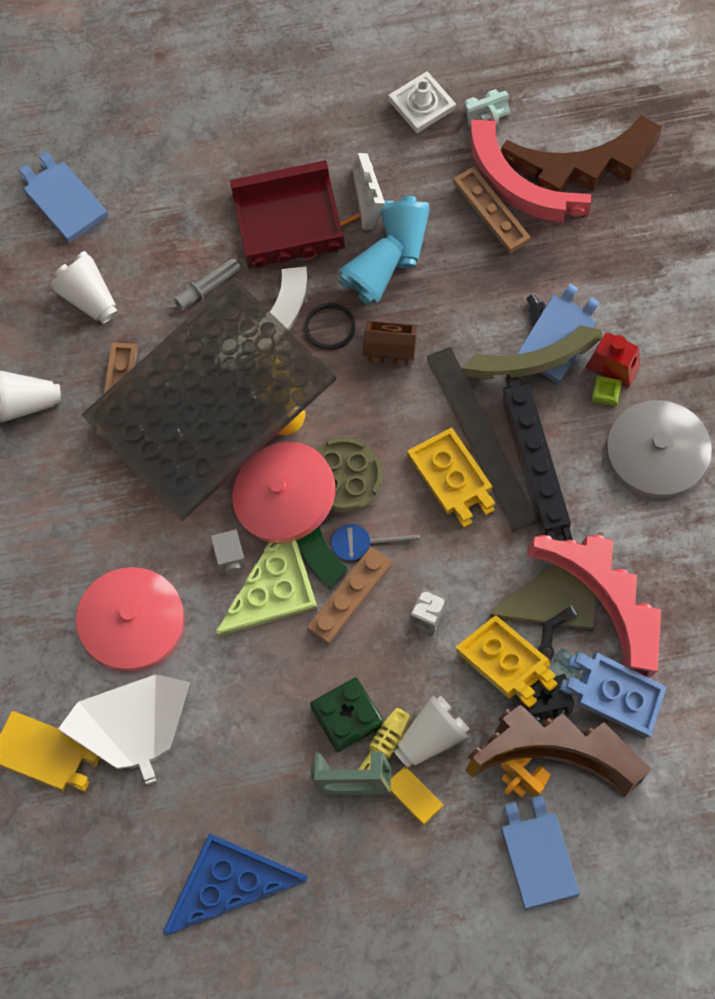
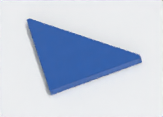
(226, 880)

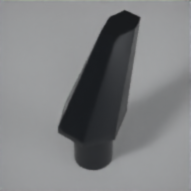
(536, 307)

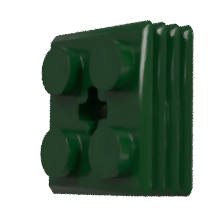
(341, 730)

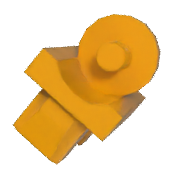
(533, 784)

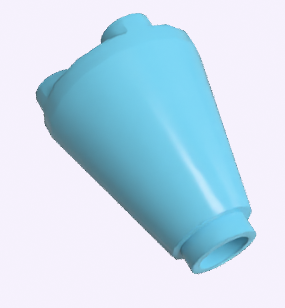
(407, 223)
(372, 270)

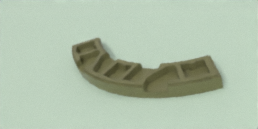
(534, 362)

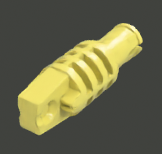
(388, 736)

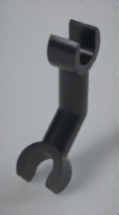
(549, 626)

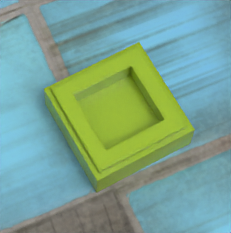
(606, 391)

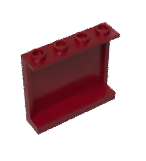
(287, 214)

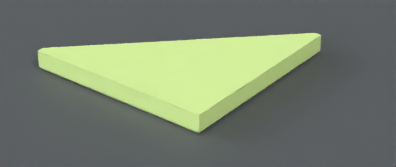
(272, 591)

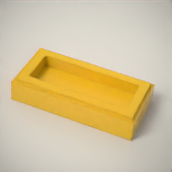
(414, 796)

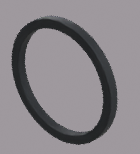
(334, 346)

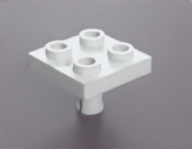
(422, 102)

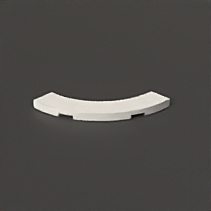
(290, 296)

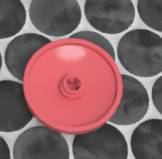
(283, 492)
(130, 619)

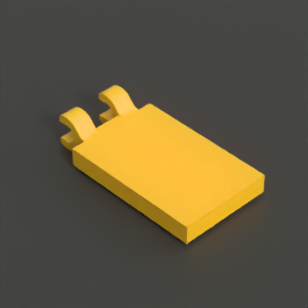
(452, 475)
(507, 660)
(43, 753)

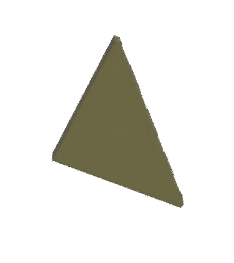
(549, 596)

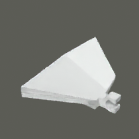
(129, 723)

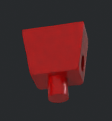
(615, 359)

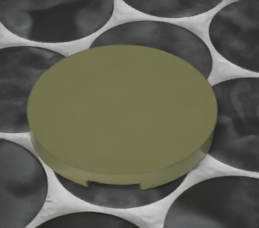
(356, 473)

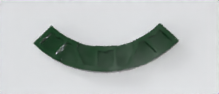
(321, 559)

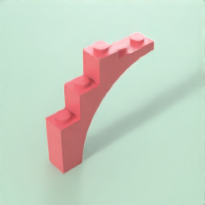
(616, 589)

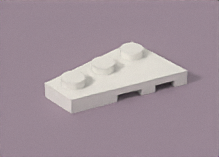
(368, 191)

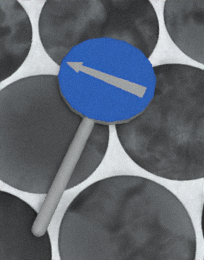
(353, 541)

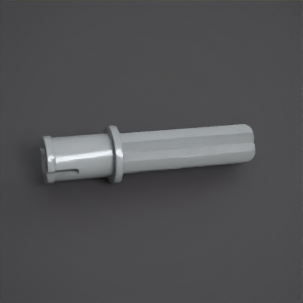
(198, 290)

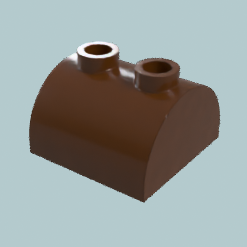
(390, 341)

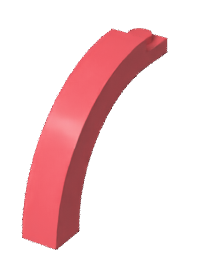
(515, 189)

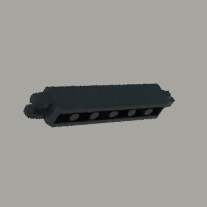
(535, 460)

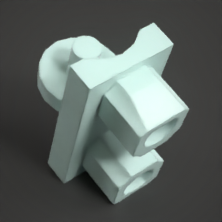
(490, 108)

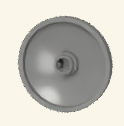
(658, 449)

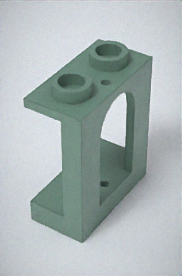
(329, 779)

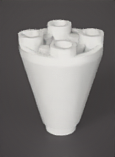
(85, 288)
(25, 395)
(431, 733)

